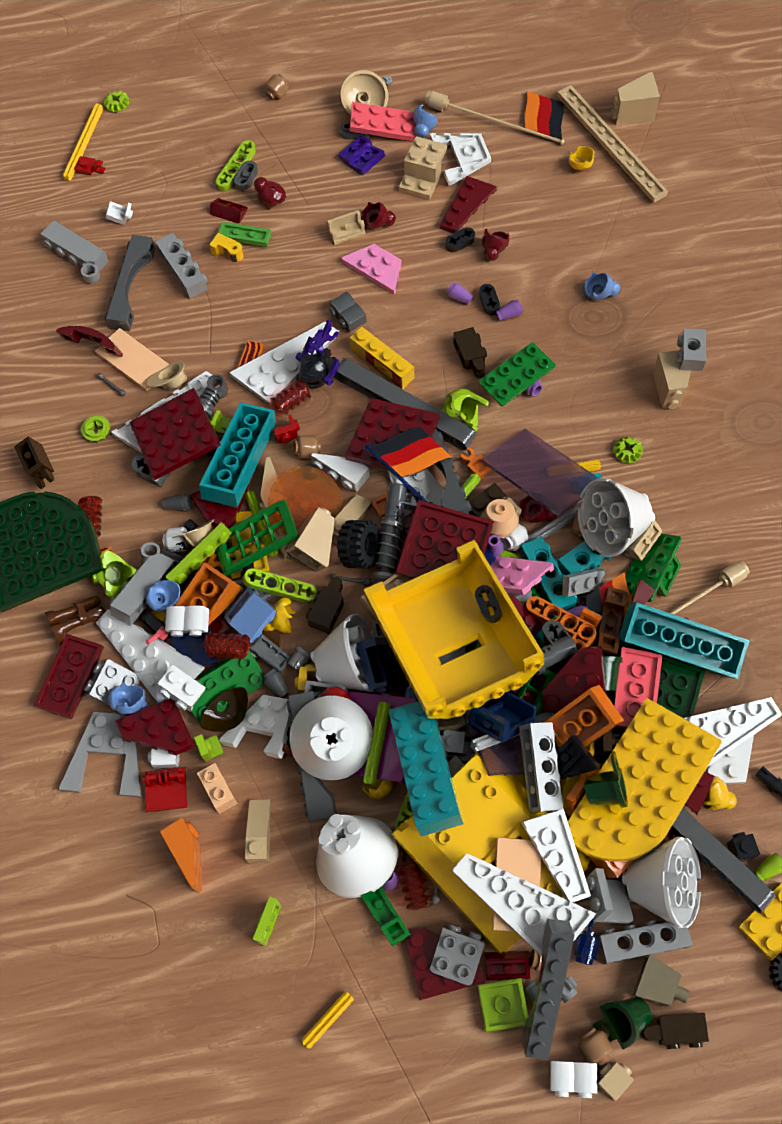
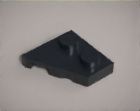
(575, 759)

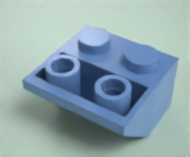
(250, 614)

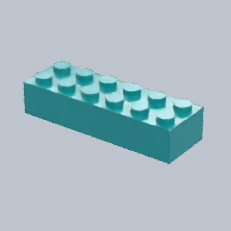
(238, 455)
(683, 640)
(425, 769)

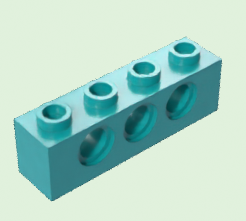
(540, 549)
(583, 552)

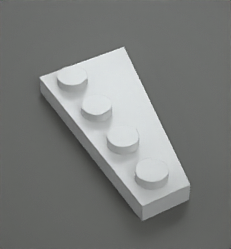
(557, 849)

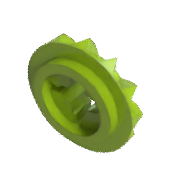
(115, 106)
(89, 426)
(627, 456)

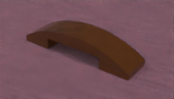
(610, 623)

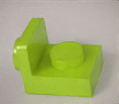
(220, 423)
(209, 748)

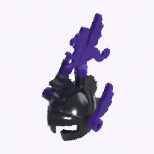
(318, 366)

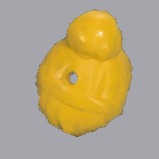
(281, 620)
(719, 796)

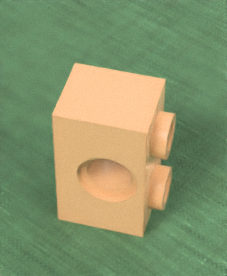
(217, 788)

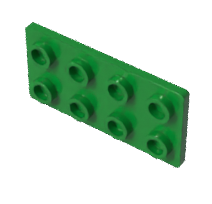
(517, 374)
(657, 568)
(224, 676)

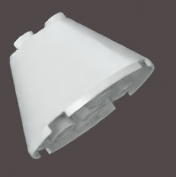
(613, 516)
(338, 656)
(325, 717)
(355, 855)
(667, 882)

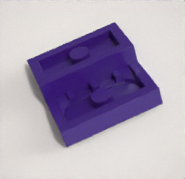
(361, 155)

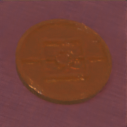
(305, 491)

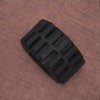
(358, 544)

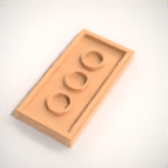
(137, 361)
(522, 861)

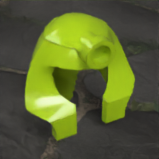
(462, 403)
(115, 575)

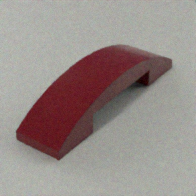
(75, 333)

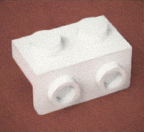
(180, 688)

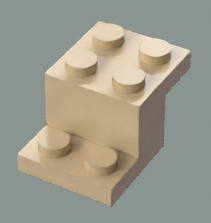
(422, 167)

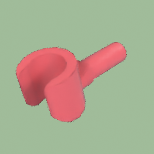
(161, 633)

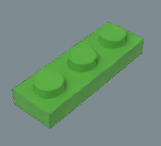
(246, 234)

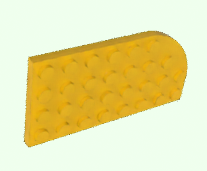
(660, 766)

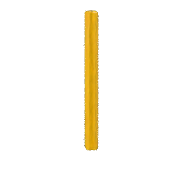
(83, 141)

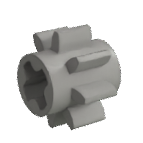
(568, 990)

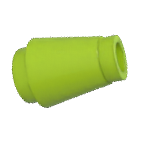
(769, 867)

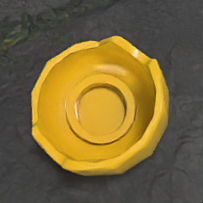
(581, 158)
(379, 789)

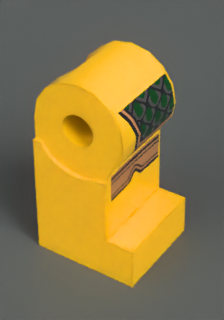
(226, 247)

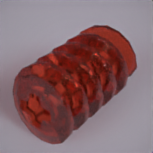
(290, 396)
(92, 508)
(227, 645)
(414, 887)

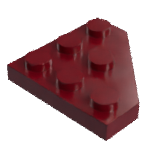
(217, 511)
(575, 678)
(157, 728)
(421, 949)

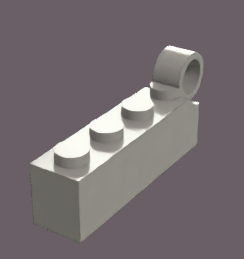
(76, 250)
(132, 598)

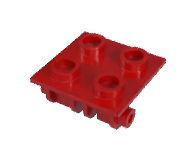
(165, 789)

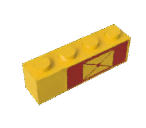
(382, 357)

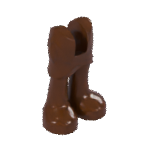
(84, 616)

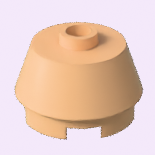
(503, 515)

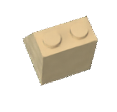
(636, 101)
(670, 380)
(314, 540)

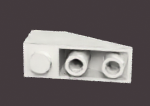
(349, 473)

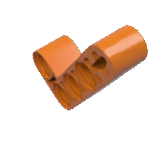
(565, 618)

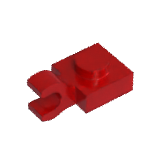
(89, 165)

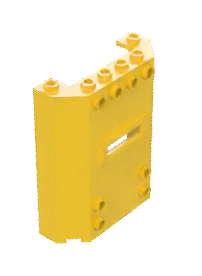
(442, 615)
(490, 810)

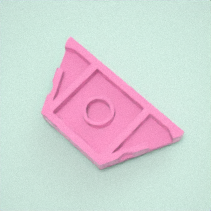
(375, 265)
(519, 574)

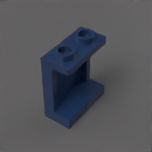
(374, 671)
(504, 717)

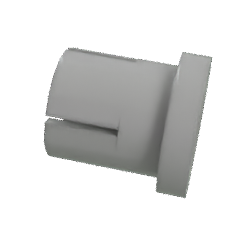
(301, 655)

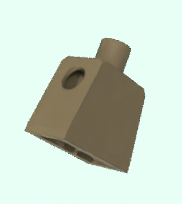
(659, 983)

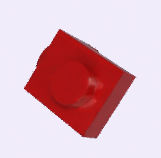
(288, 432)

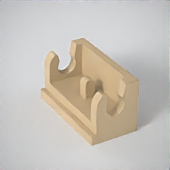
(346, 227)
(644, 542)

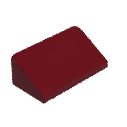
(227, 210)
(507, 965)

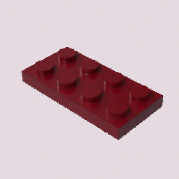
(68, 676)

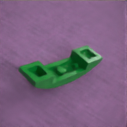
(386, 916)

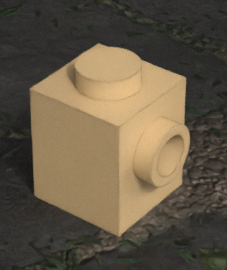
(615, 1080)

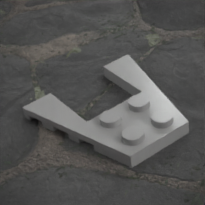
(104, 738)

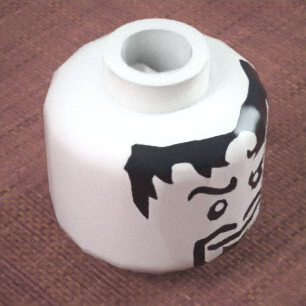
(178, 543)

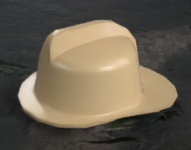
(169, 377)
(198, 534)

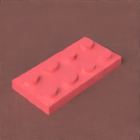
(382, 121)
(636, 681)

